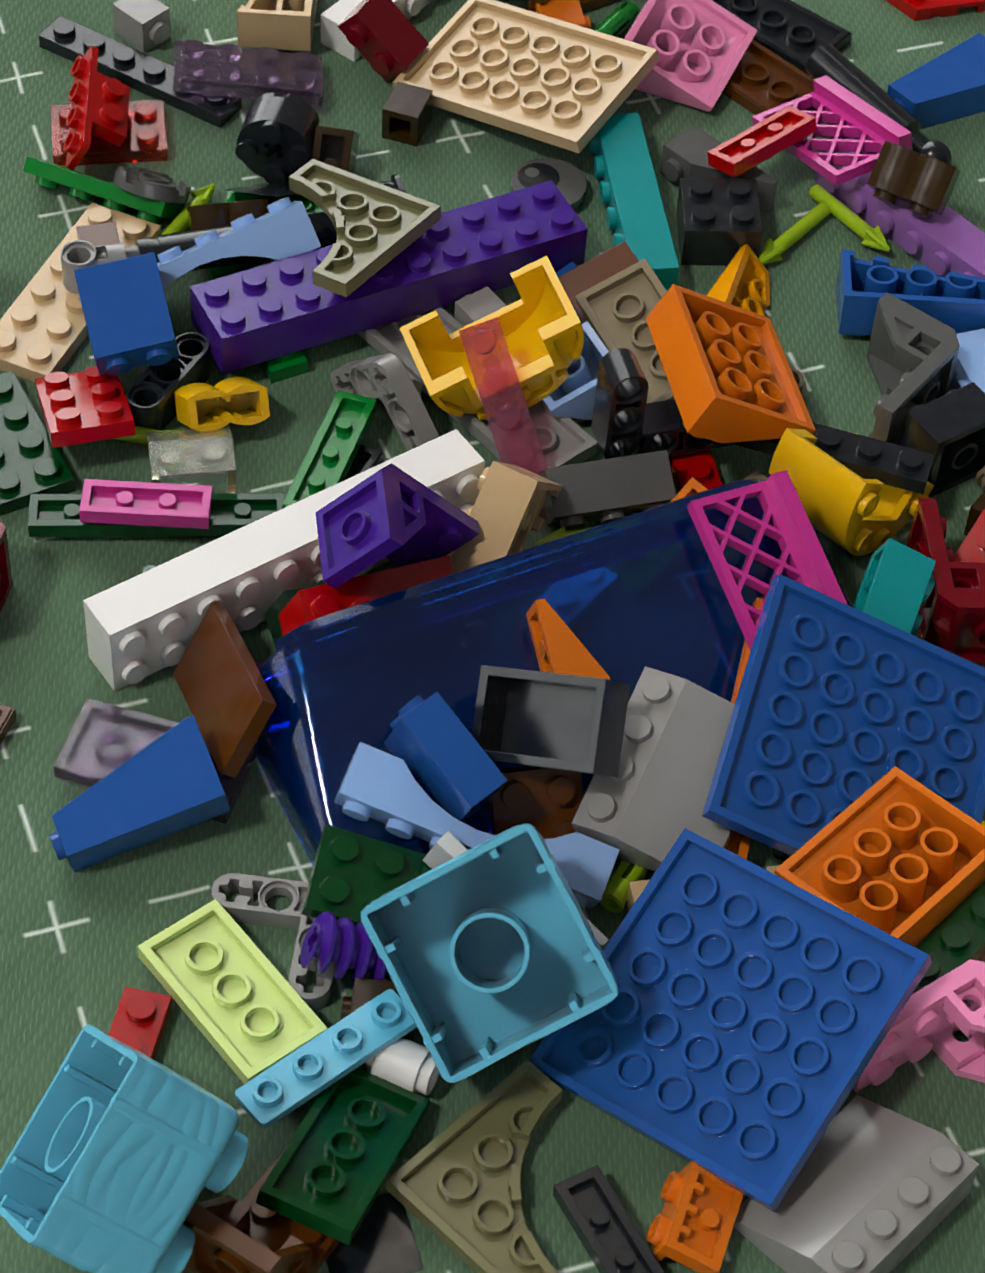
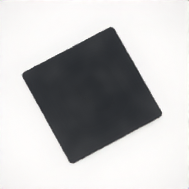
(265, 189)
(380, 1244)

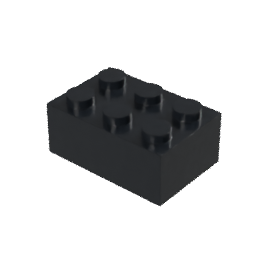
(551, 720)

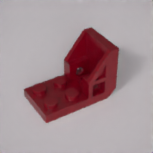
(950, 615)

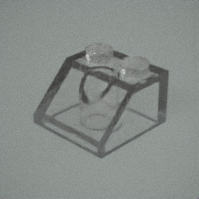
(193, 458)

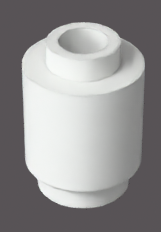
(406, 1066)

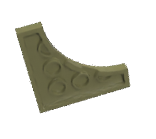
(369, 222)
(471, 1174)

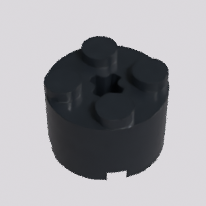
(277, 136)

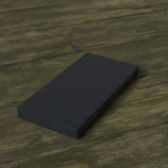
(788, 28)

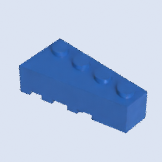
(952, 299)

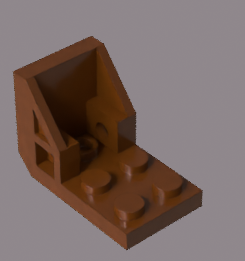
(252, 1238)

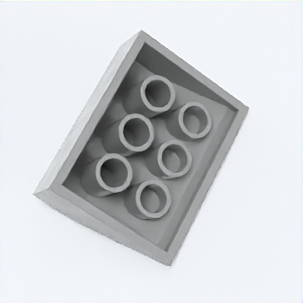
(663, 774)
(862, 1195)

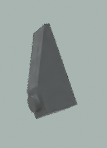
(688, 158)

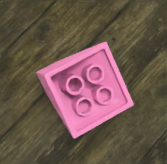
(695, 47)

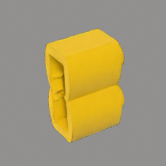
(214, 407)

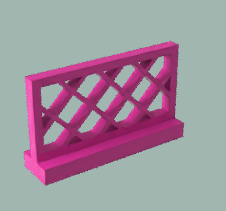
(850, 118)
(786, 525)

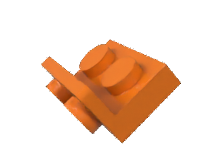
(694, 1219)

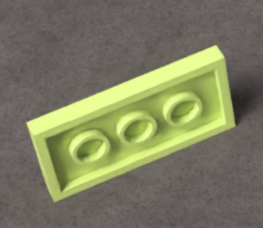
(230, 990)

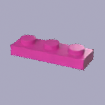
(146, 503)

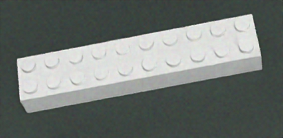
(155, 614)

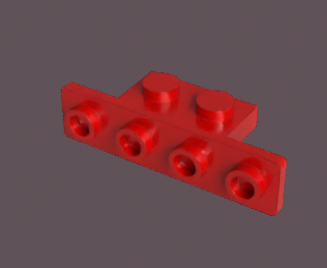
(97, 108)

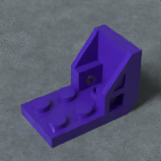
(390, 519)

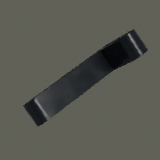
(629, 425)

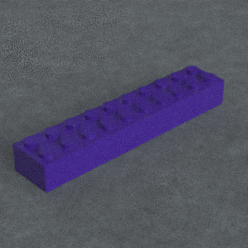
(472, 247)

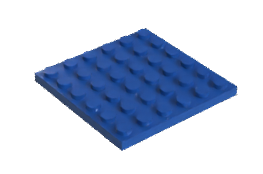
(833, 710)
(734, 1017)

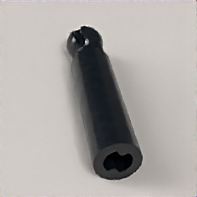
(832, 63)

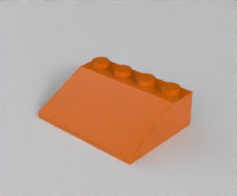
(725, 369)
(894, 858)

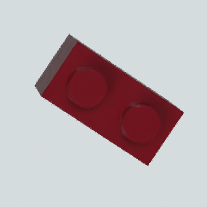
(383, 36)

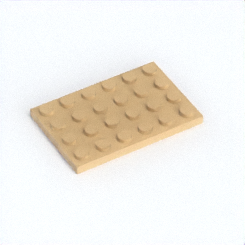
(529, 72)

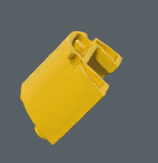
(539, 331)
(840, 503)

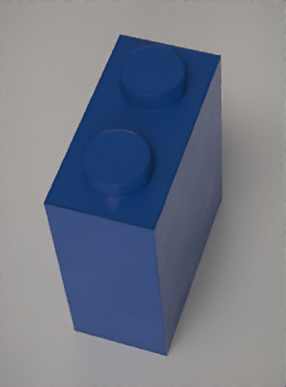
(126, 314)
(444, 756)

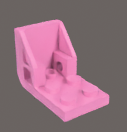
(928, 1022)

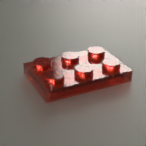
(144, 140)

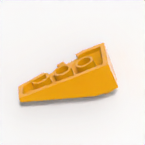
(744, 283)

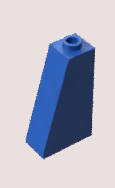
(945, 86)
(142, 800)

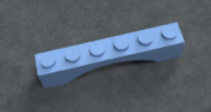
(275, 235)
(386, 791)

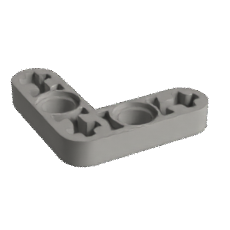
(388, 379)
(291, 918)

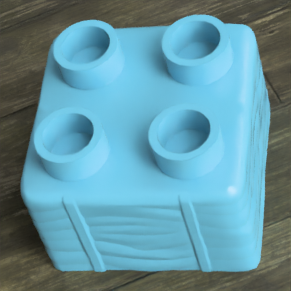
(490, 952)
(118, 1161)

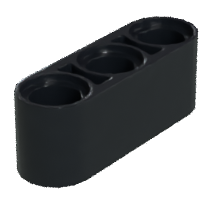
(152, 394)

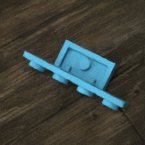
(325, 1059)

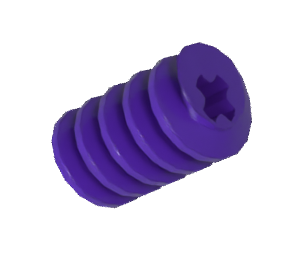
(344, 946)

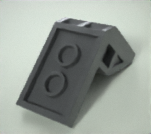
(910, 361)

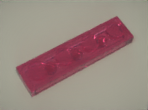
(502, 396)

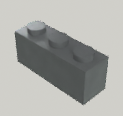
(608, 488)

